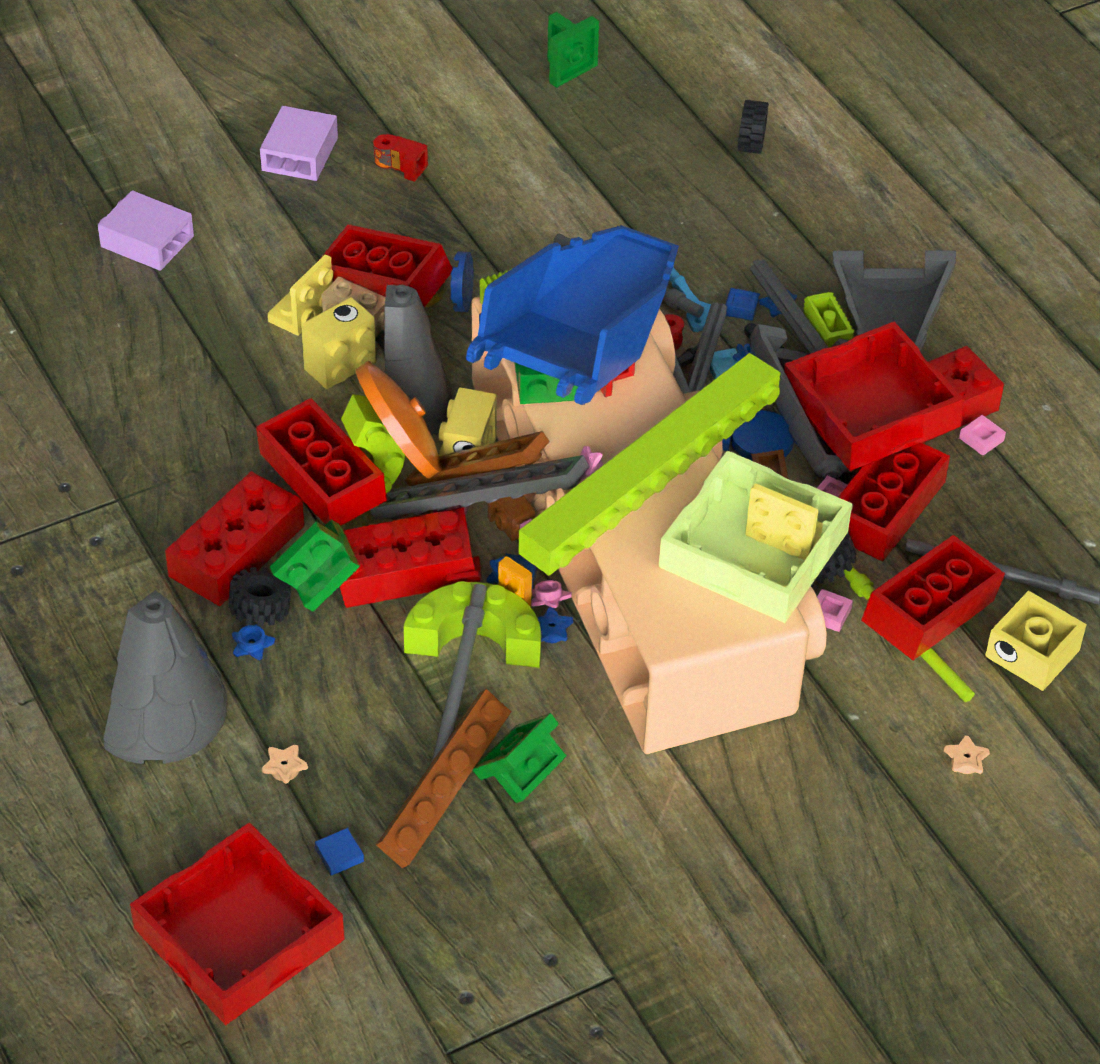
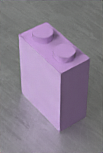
(299, 143)
(145, 230)

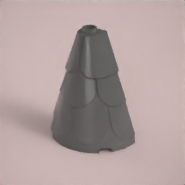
(894, 294)
(766, 345)
(413, 355)
(164, 690)

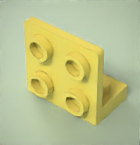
(304, 298)
(782, 522)

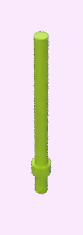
(863, 587)

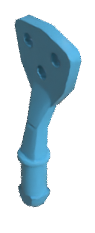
(678, 282)

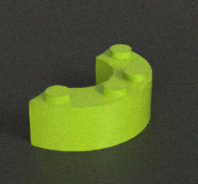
(373, 438)
(506, 621)

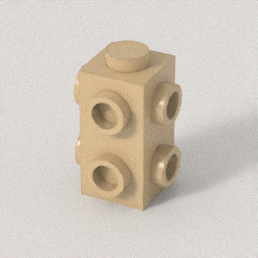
(343, 289)

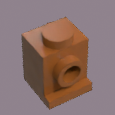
(509, 514)

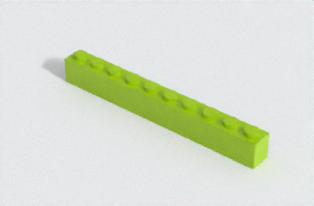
(648, 464)

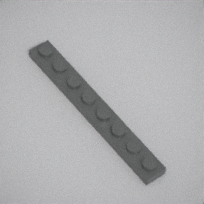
(482, 487)

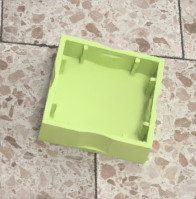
(711, 545)

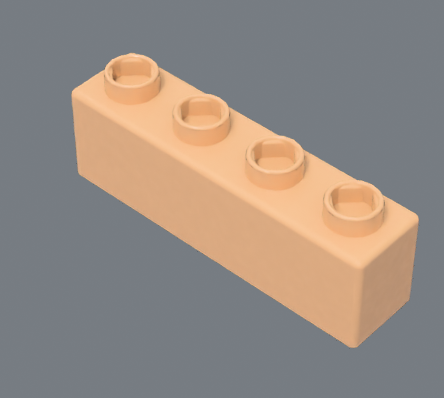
(672, 649)

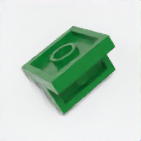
(571, 47)
(317, 563)
(523, 757)

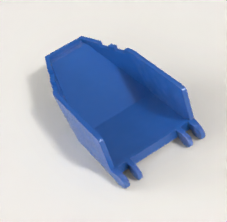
(577, 309)

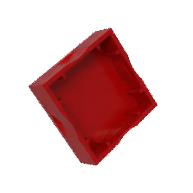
(874, 395)
(237, 923)

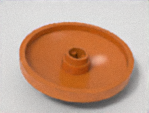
(401, 418)

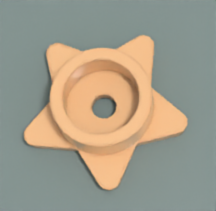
(963, 764)
(288, 771)

